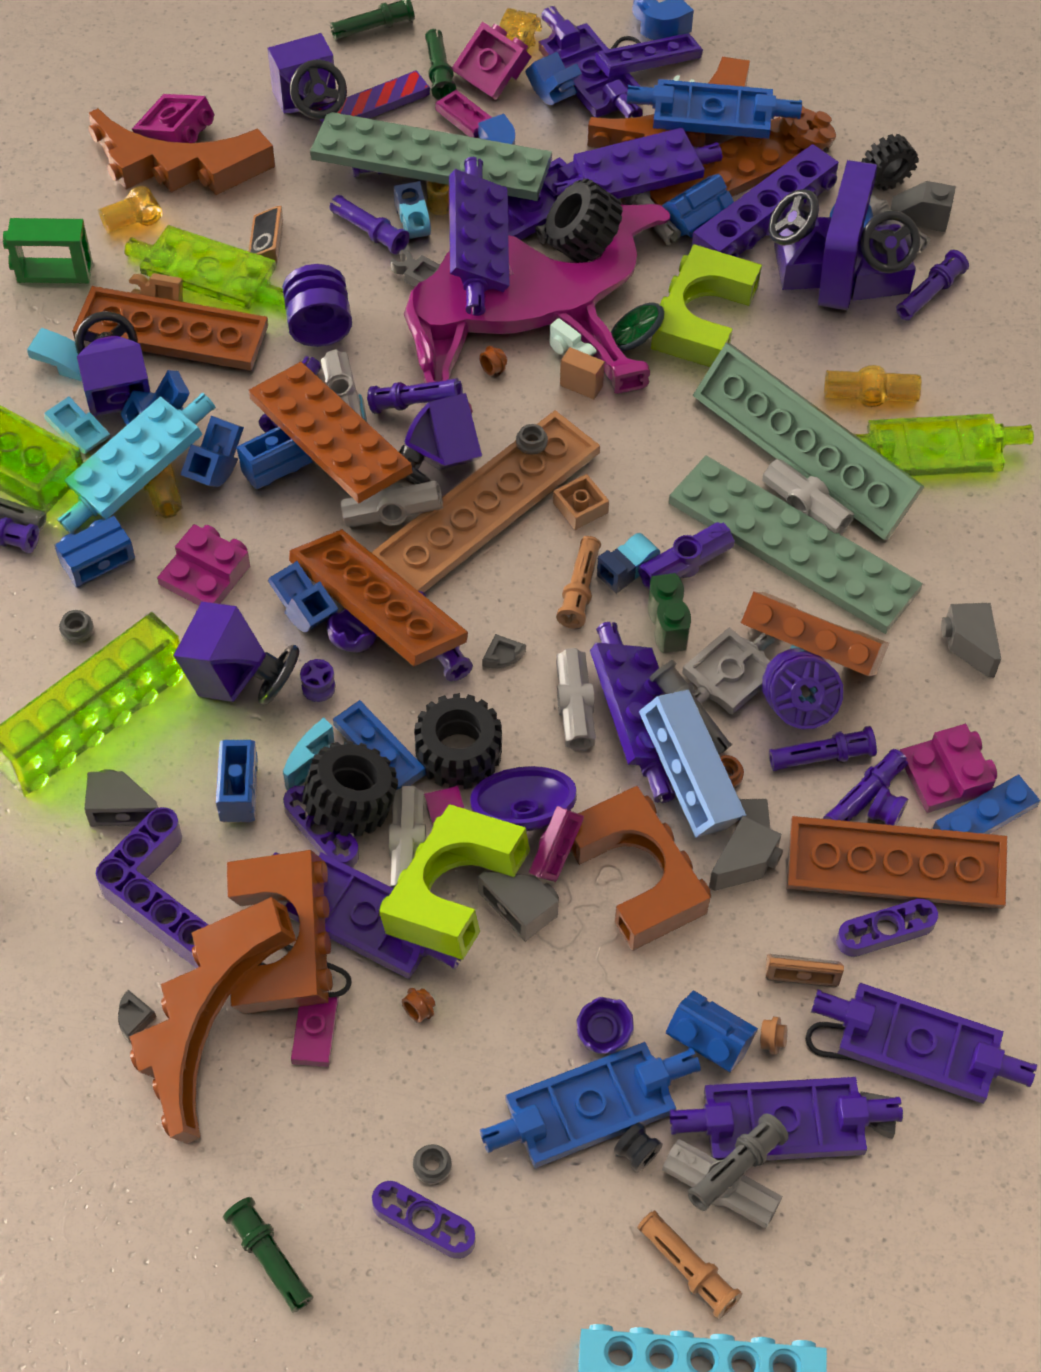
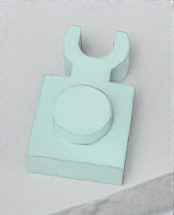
(564, 336)

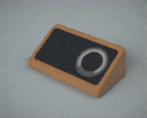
(267, 233)
(804, 970)

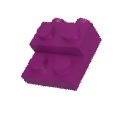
(491, 59)
(176, 118)
(205, 566)
(949, 768)

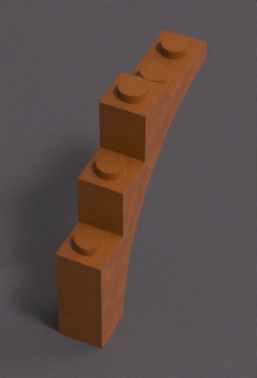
(610, 131)
(176, 164)
(193, 1000)

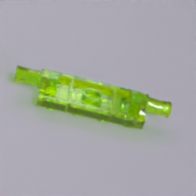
(209, 267)
(945, 443)

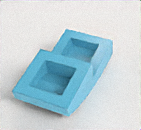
(57, 351)
(75, 425)
(301, 757)

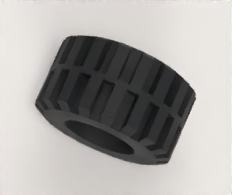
(583, 221)
(452, 718)
(346, 808)

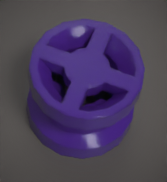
(320, 672)
(887, 807)

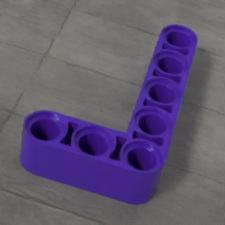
(845, 234)
(135, 882)

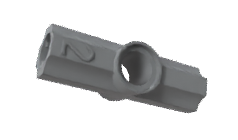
(340, 378)
(808, 496)
(393, 504)
(575, 699)
(406, 830)
(744, 1196)

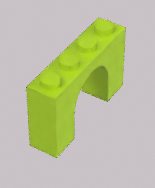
(703, 274)
(455, 841)

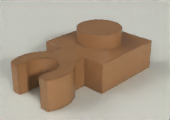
(159, 286)

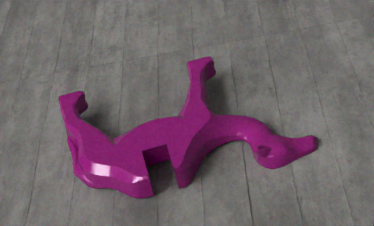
(536, 297)

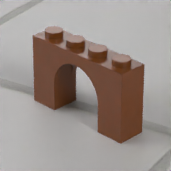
(833, 642)
(632, 822)
(302, 974)

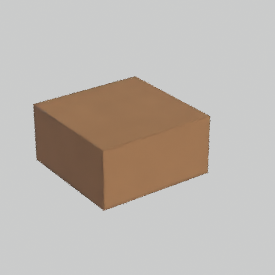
(582, 373)
(580, 502)

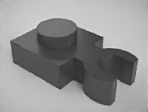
(414, 270)

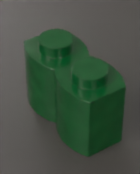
(669, 613)

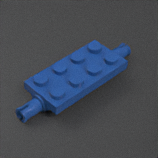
(713, 107)
(590, 1103)

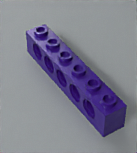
(748, 217)

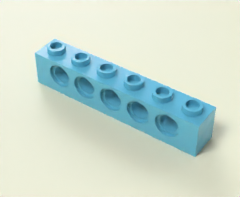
(682, 1346)

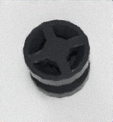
(638, 1147)

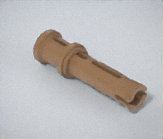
(577, 592)
(702, 1276)

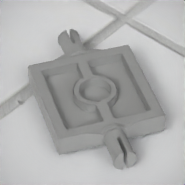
(729, 669)

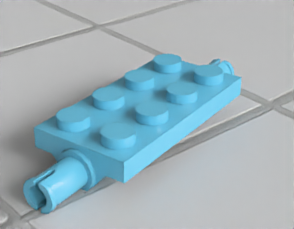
(133, 459)

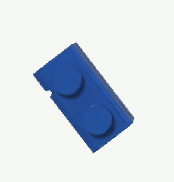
(698, 204)
(270, 457)
(94, 550)
(237, 781)
(711, 1031)

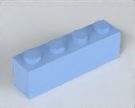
(692, 763)

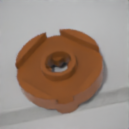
(810, 129)

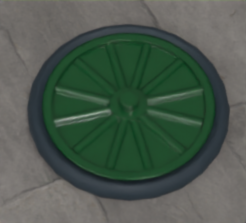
(637, 326)

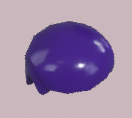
(349, 633)
(605, 1025)

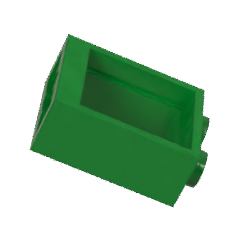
(48, 232)

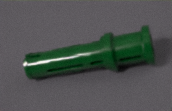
(385, 15)
(440, 71)
(258, 1238)

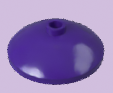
(524, 795)

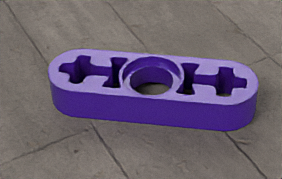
(324, 842)
(877, 940)
(453, 1225)

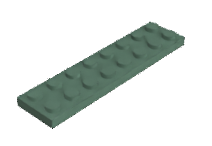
(427, 153)
(808, 440)
(797, 544)

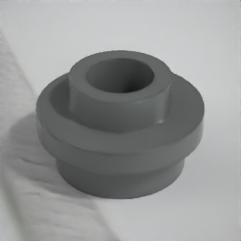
(531, 439)
(74, 619)
(428, 1153)

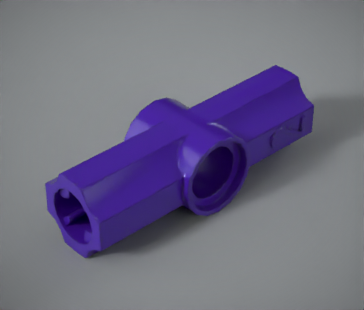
(699, 549)

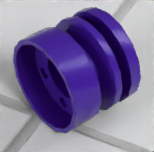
(317, 305)
(782, 690)

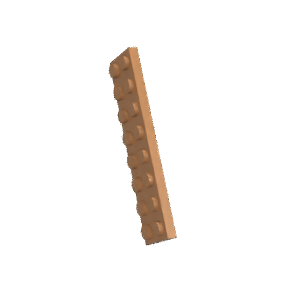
(485, 504)

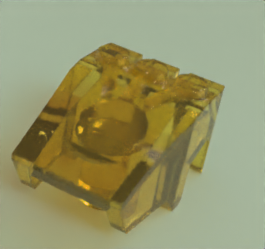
(521, 25)

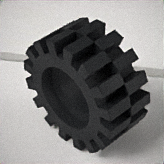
(893, 159)

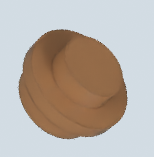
(773, 1035)

